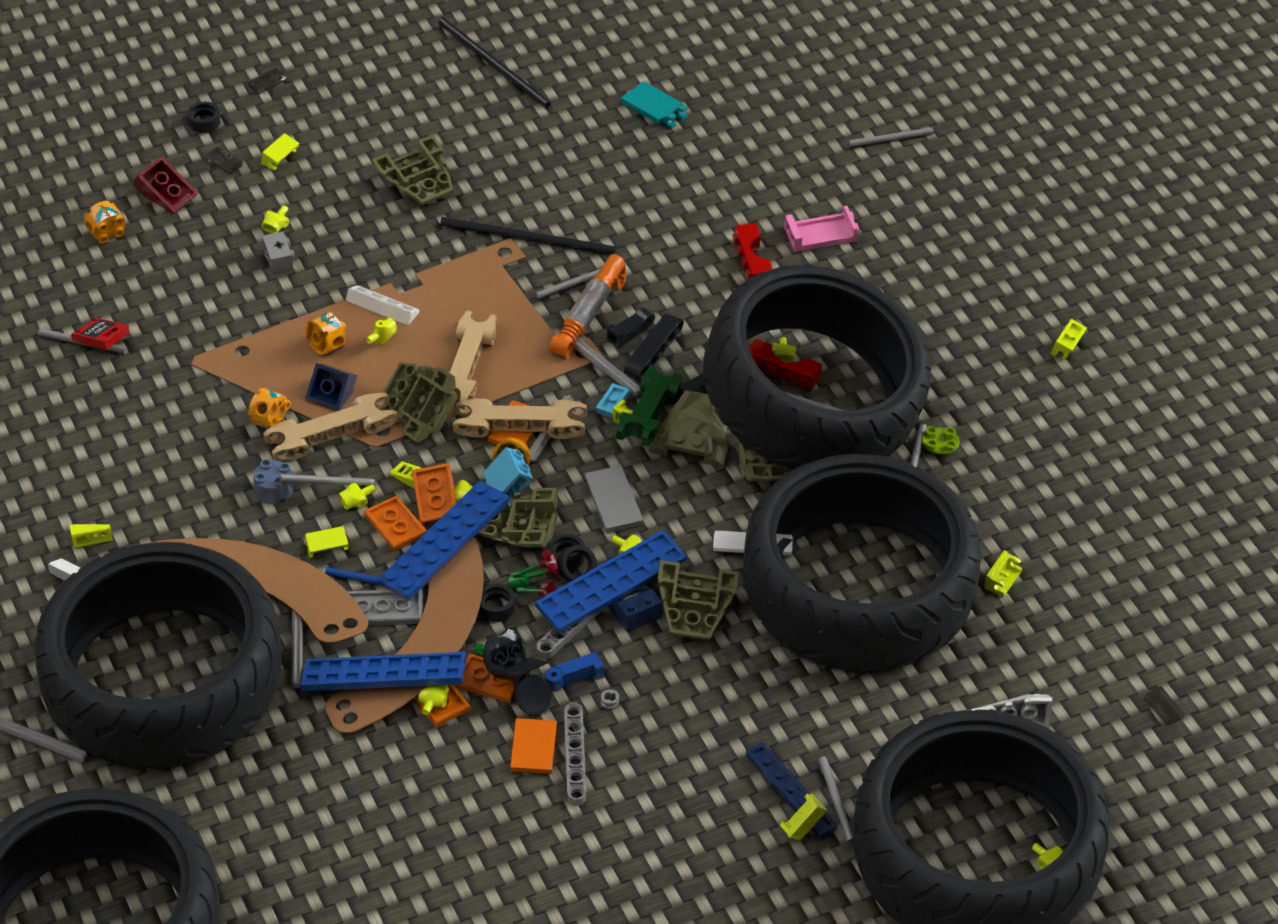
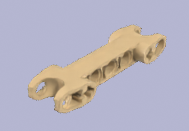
(472, 337)
(362, 415)
(486, 417)

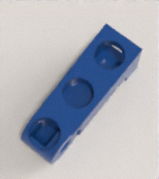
(574, 671)

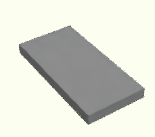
(614, 499)
(387, 607)

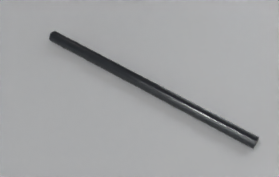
(494, 62)
(526, 235)

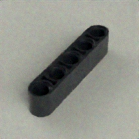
(653, 346)

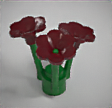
(520, 579)

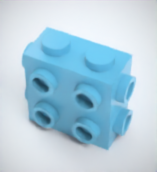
(508, 472)

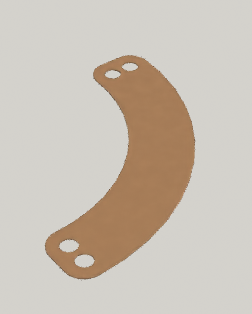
(296, 583)
(443, 628)

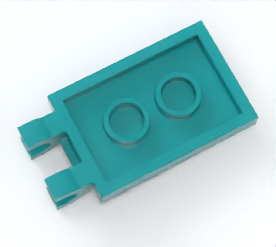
(654, 104)

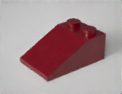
(164, 186)

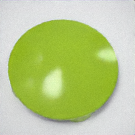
(940, 440)

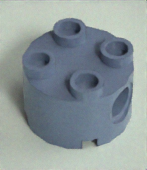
(267, 481)

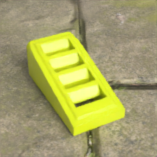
(407, 479)
(84, 534)

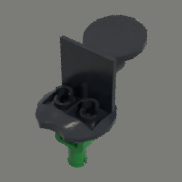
(506, 659)

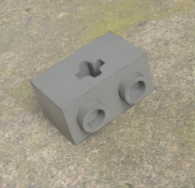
(278, 251)

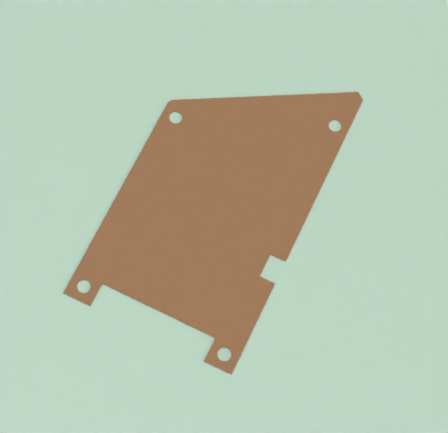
(474, 282)

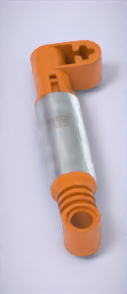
(588, 304)

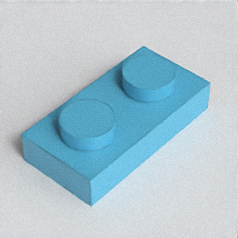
(610, 399)

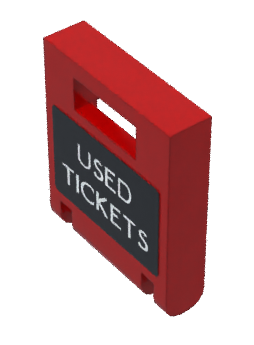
(96, 333)

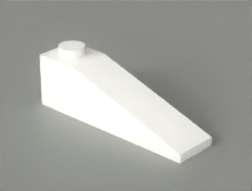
(1030, 707)

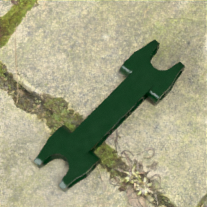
(642, 420)

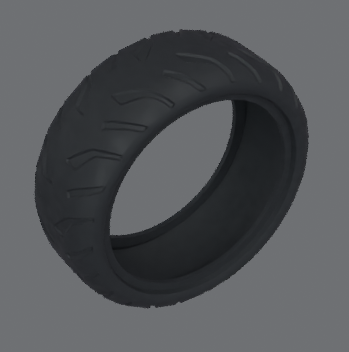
(834, 306)
(854, 633)
(174, 727)
(993, 749)
(108, 825)

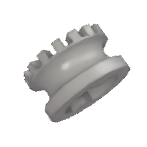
(608, 703)

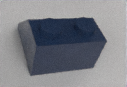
(330, 386)
(637, 609)

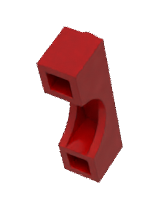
(748, 240)
(802, 373)

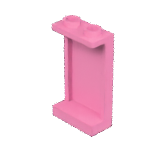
(821, 231)

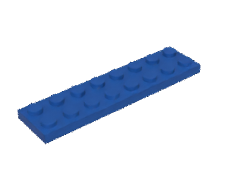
(443, 540)
(608, 581)
(384, 671)

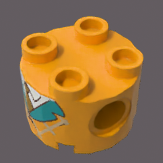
(105, 221)
(325, 333)
(268, 408)

